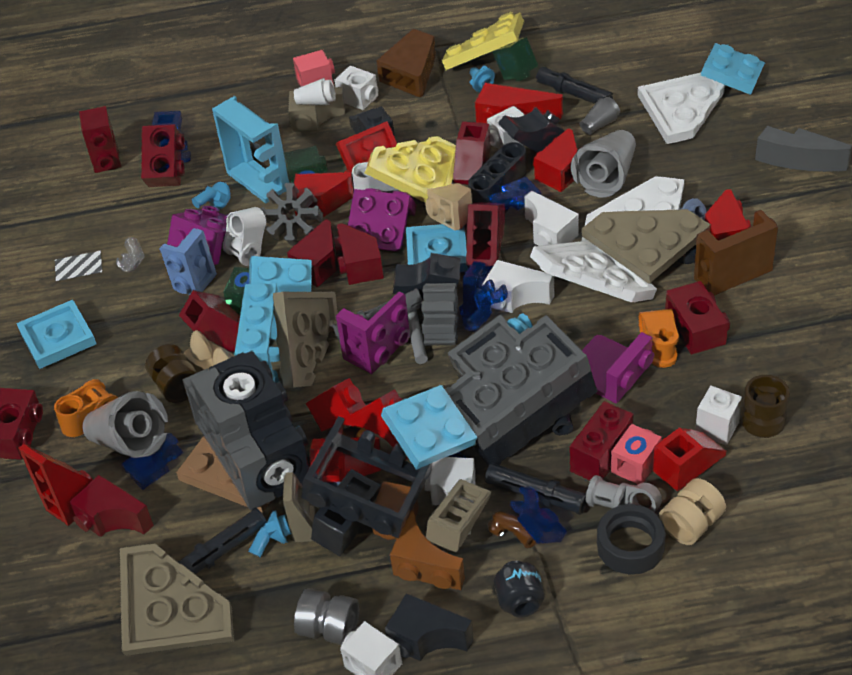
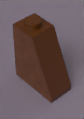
(408, 63)

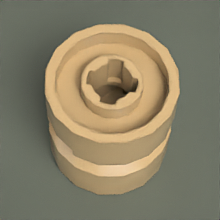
(692, 511)

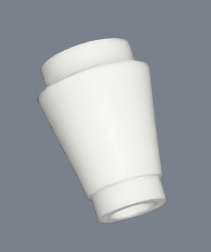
(316, 93)

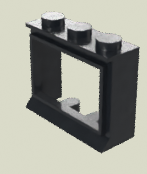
(350, 505)

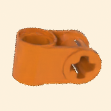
(662, 327)
(75, 406)

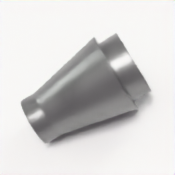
(601, 114)

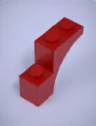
(347, 402)

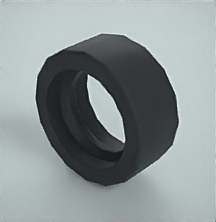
(635, 561)

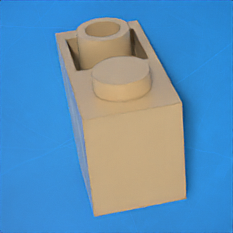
(449, 205)

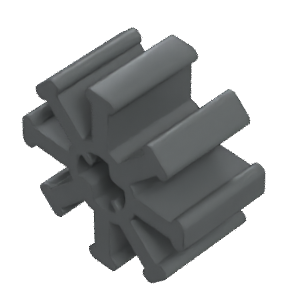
(299, 205)
(440, 314)

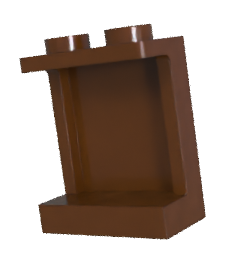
(736, 258)

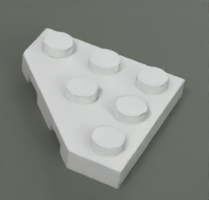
(680, 104)
(654, 194)
(592, 268)

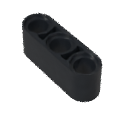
(502, 168)

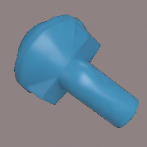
(481, 76)
(217, 195)
(275, 528)

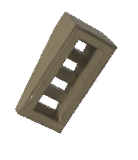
(298, 510)
(451, 533)

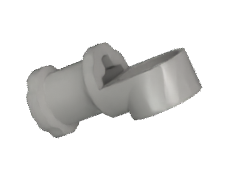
(613, 495)

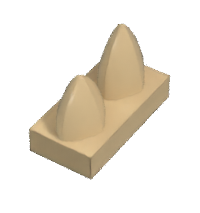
(204, 353)

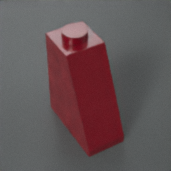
(484, 232)

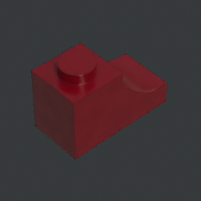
(109, 508)

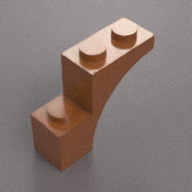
(412, 553)

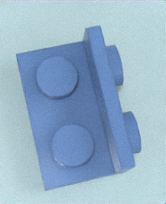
(190, 263)

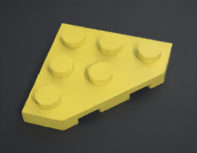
(485, 40)
(414, 166)

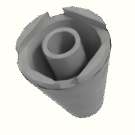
(604, 163)
(128, 424)

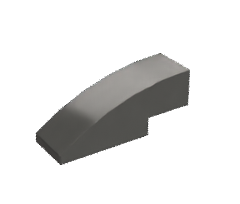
(802, 150)

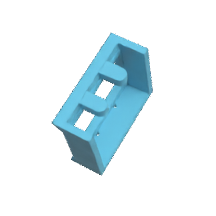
(235, 128)
(258, 324)

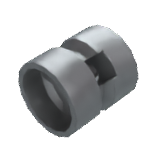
(325, 616)

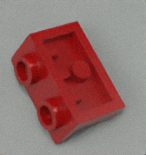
(361, 145)

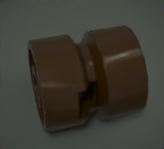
(167, 369)
(765, 406)

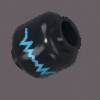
(519, 588)

